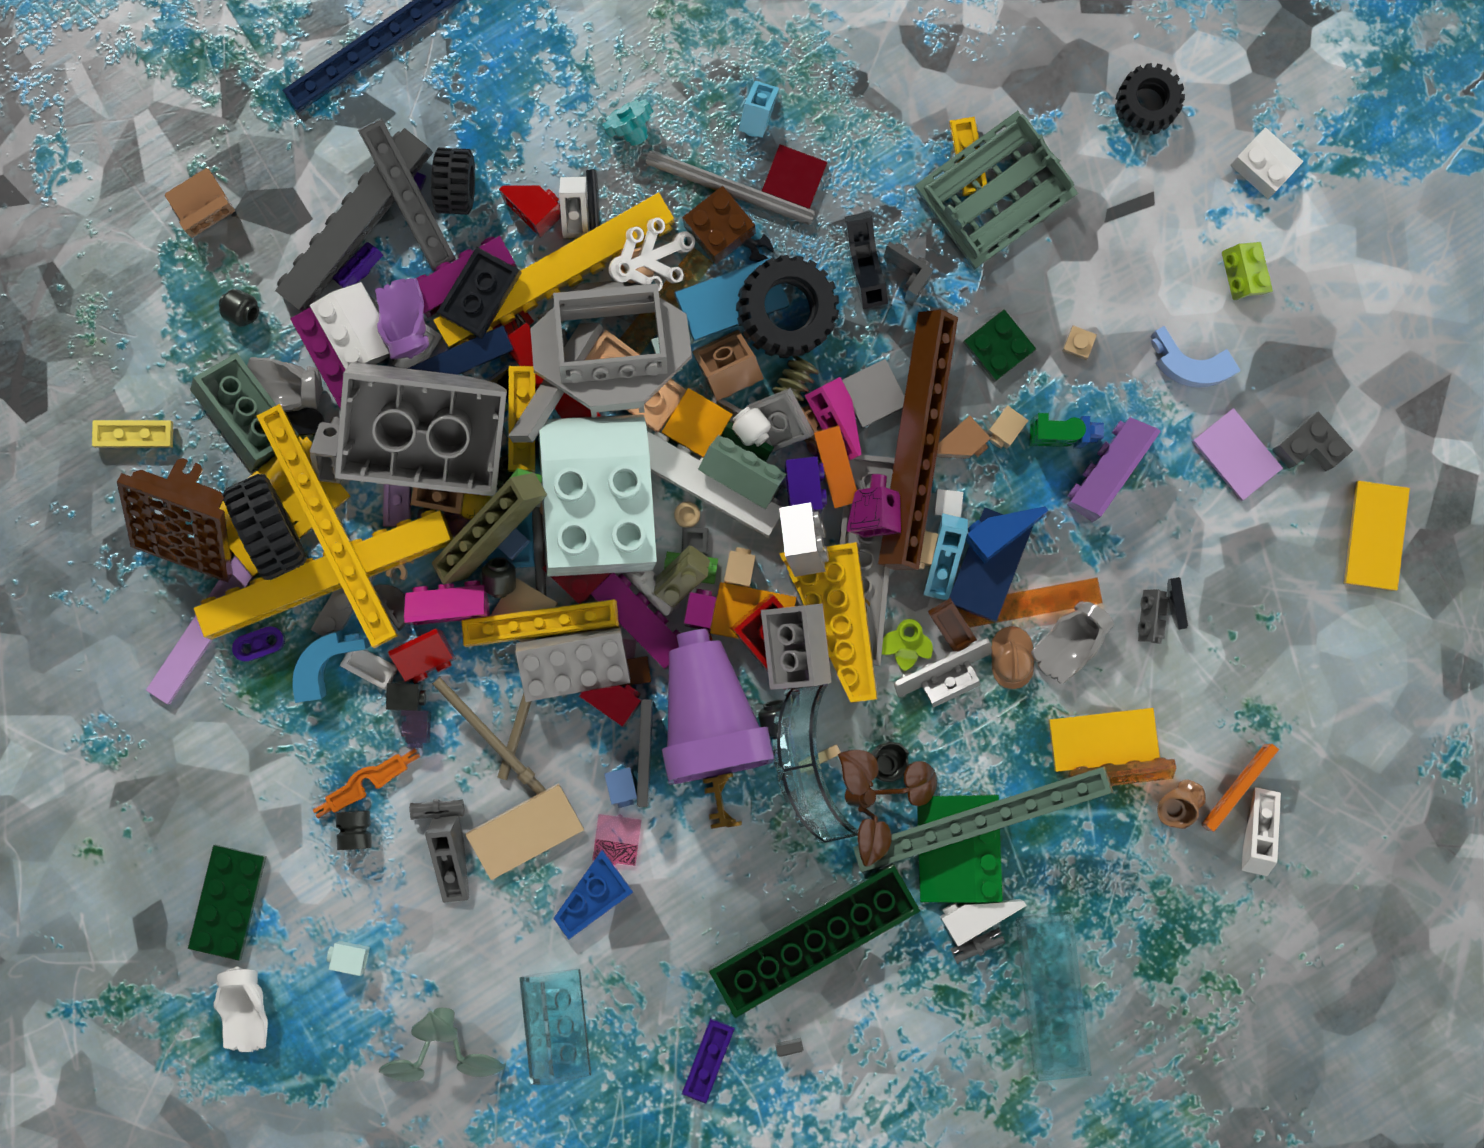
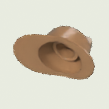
(1012, 657)

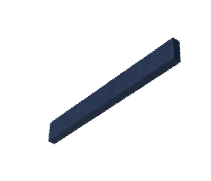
(364, 51)

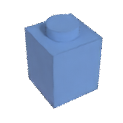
(621, 787)

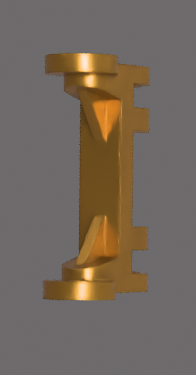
(718, 785)

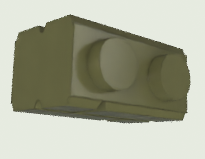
(681, 576)

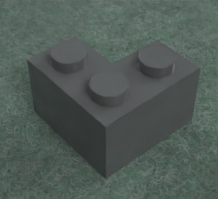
(1315, 438)

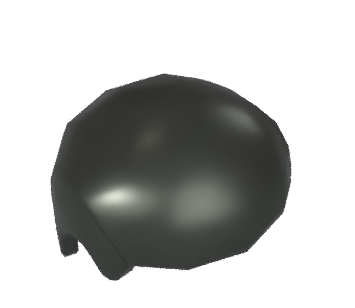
(891, 761)

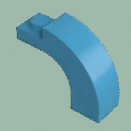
(309, 670)

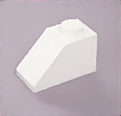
(573, 206)

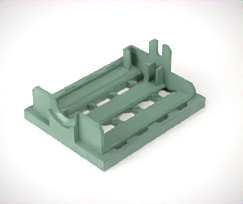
(977, 162)

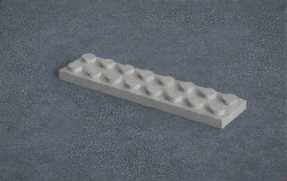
(874, 576)

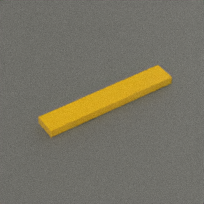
(540, 623)

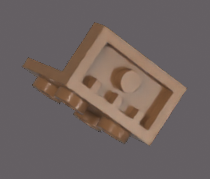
(199, 202)

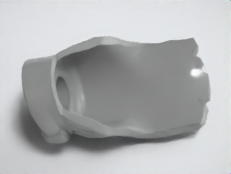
(288, 383)
(1072, 641)

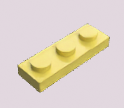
(132, 434)

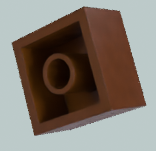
(719, 225)

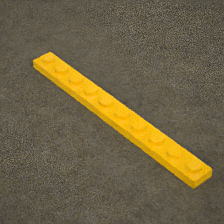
(327, 526)

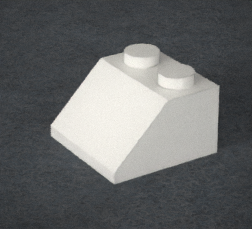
(1266, 163)

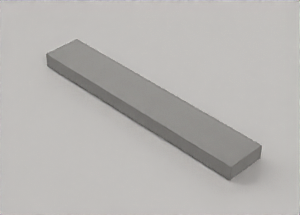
(547, 394)

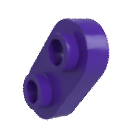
(259, 644)

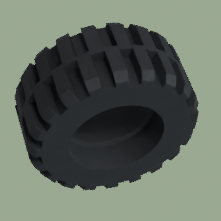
(815, 288)
(264, 526)

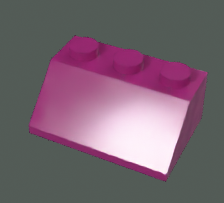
(446, 604)

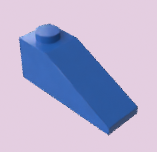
(999, 531)

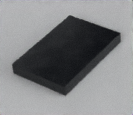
(479, 292)

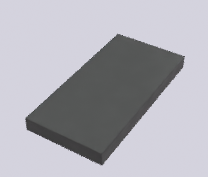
(645, 749)

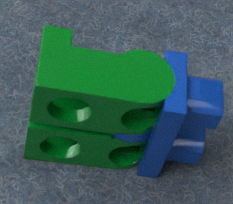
(1064, 433)

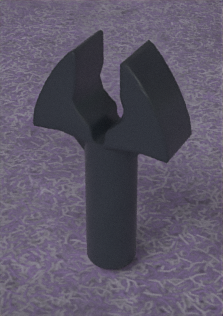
(753, 244)

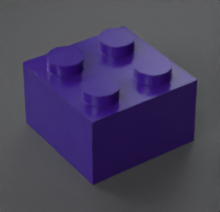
(804, 481)

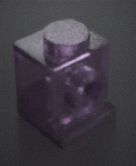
(416, 728)

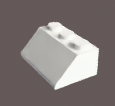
(351, 325)

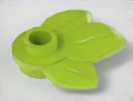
(907, 648)

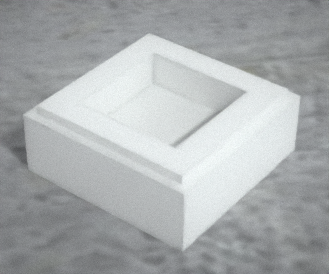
(948, 503)

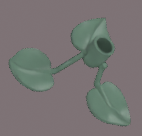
(439, 1027)

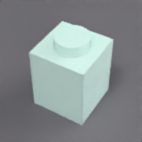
(348, 958)

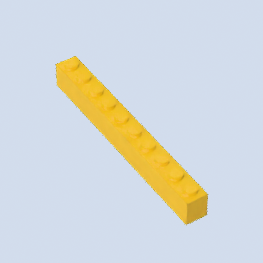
(569, 265)
(317, 577)

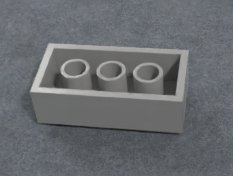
(572, 663)

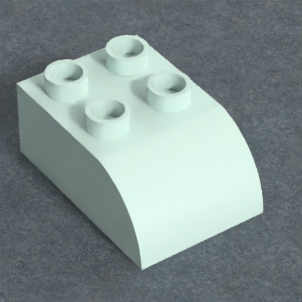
(597, 495)

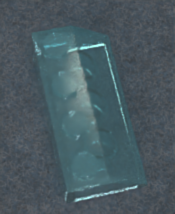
(555, 1027)

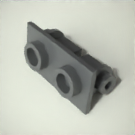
(1152, 604)

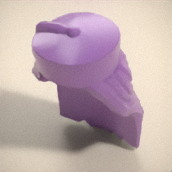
(402, 318)

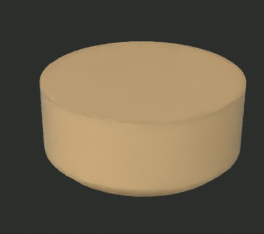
(687, 514)

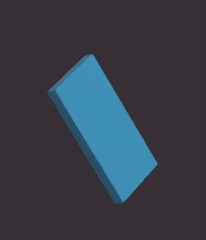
(712, 303)

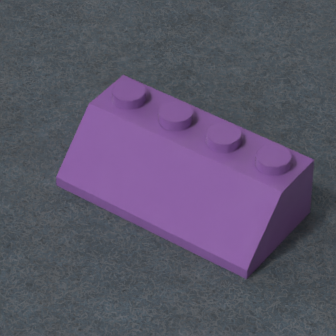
(1112, 469)

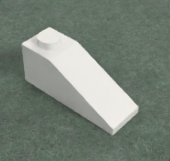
(1262, 833)
(971, 919)

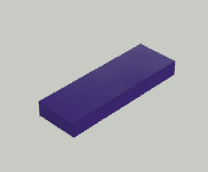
(708, 1060)

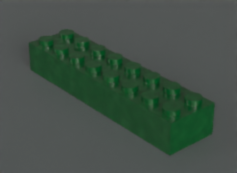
(813, 940)

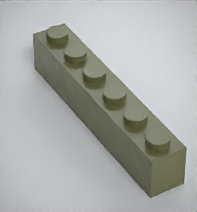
(489, 528)

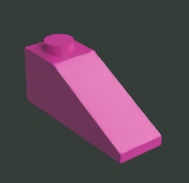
(833, 408)

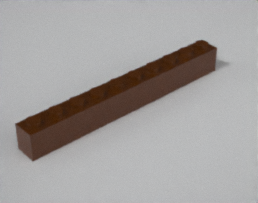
(919, 436)

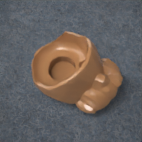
(1181, 805)

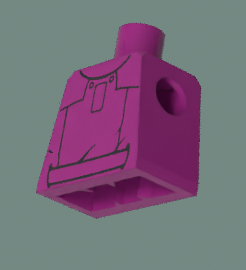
(875, 510)

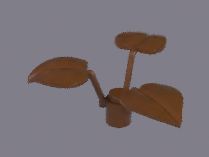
(858, 772)

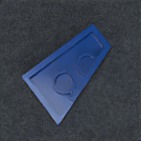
(593, 896)

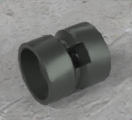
(353, 830)

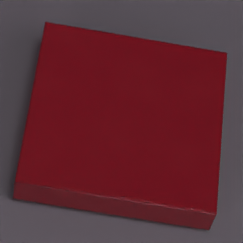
(794, 176)

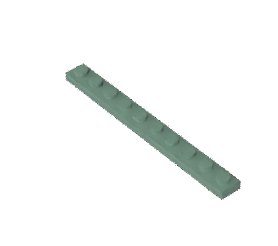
(994, 816)

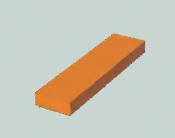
(1239, 787)

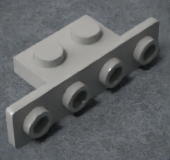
(948, 676)

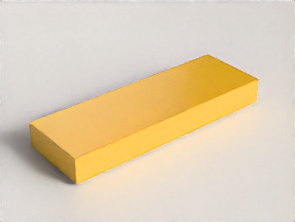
(963, 134)

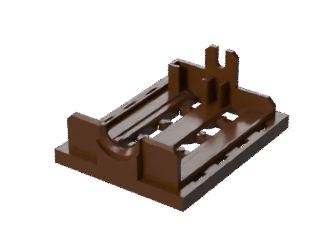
(168, 533)

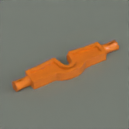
(354, 789)

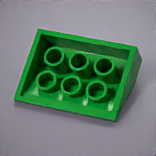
(963, 870)

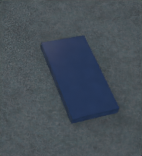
(984, 586)

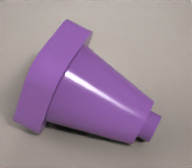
(709, 715)

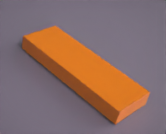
(836, 466)

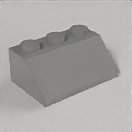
(796, 646)

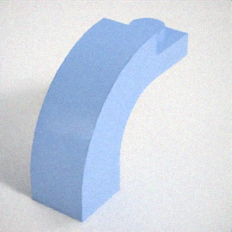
(1191, 371)

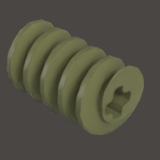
(796, 377)

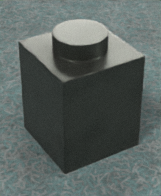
(405, 697)

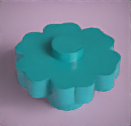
(629, 122)

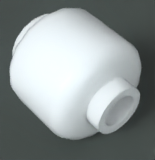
(751, 426)

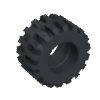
(1159, 81)
(453, 181)

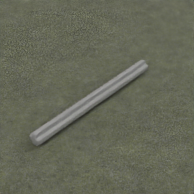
(734, 188)

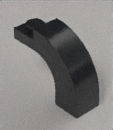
(864, 260)

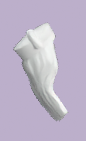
(241, 1010)

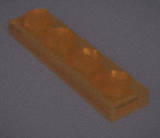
(1134, 771)

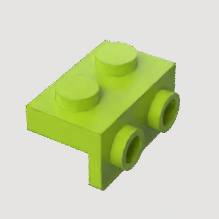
(1247, 270)

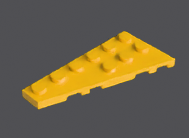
(844, 617)

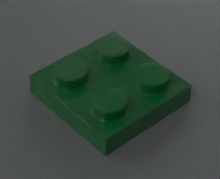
(999, 345)

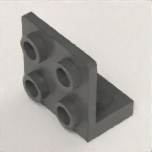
(916, 267)

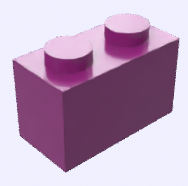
(700, 609)

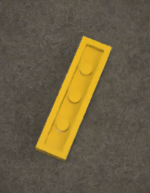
(521, 391)

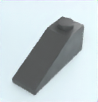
(448, 858)

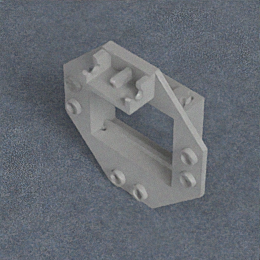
(617, 381)

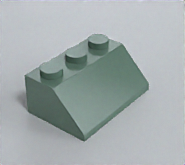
(742, 471)

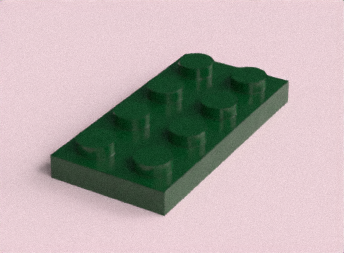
(227, 902)

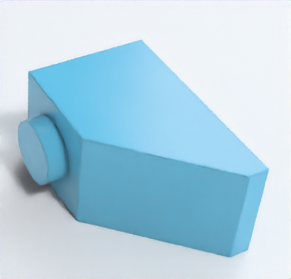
(758, 109)

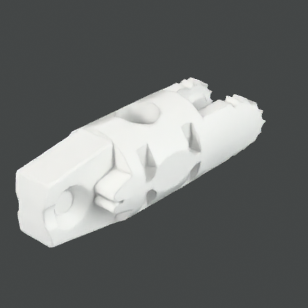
(645, 583)

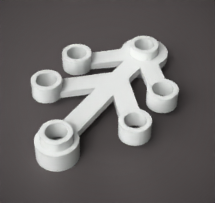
(648, 256)

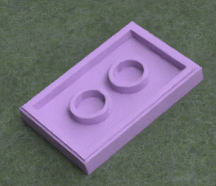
(1237, 454)

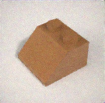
(728, 365)

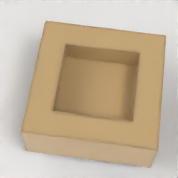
(1079, 342)

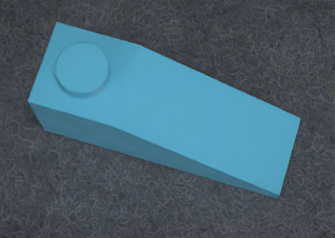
(946, 557)

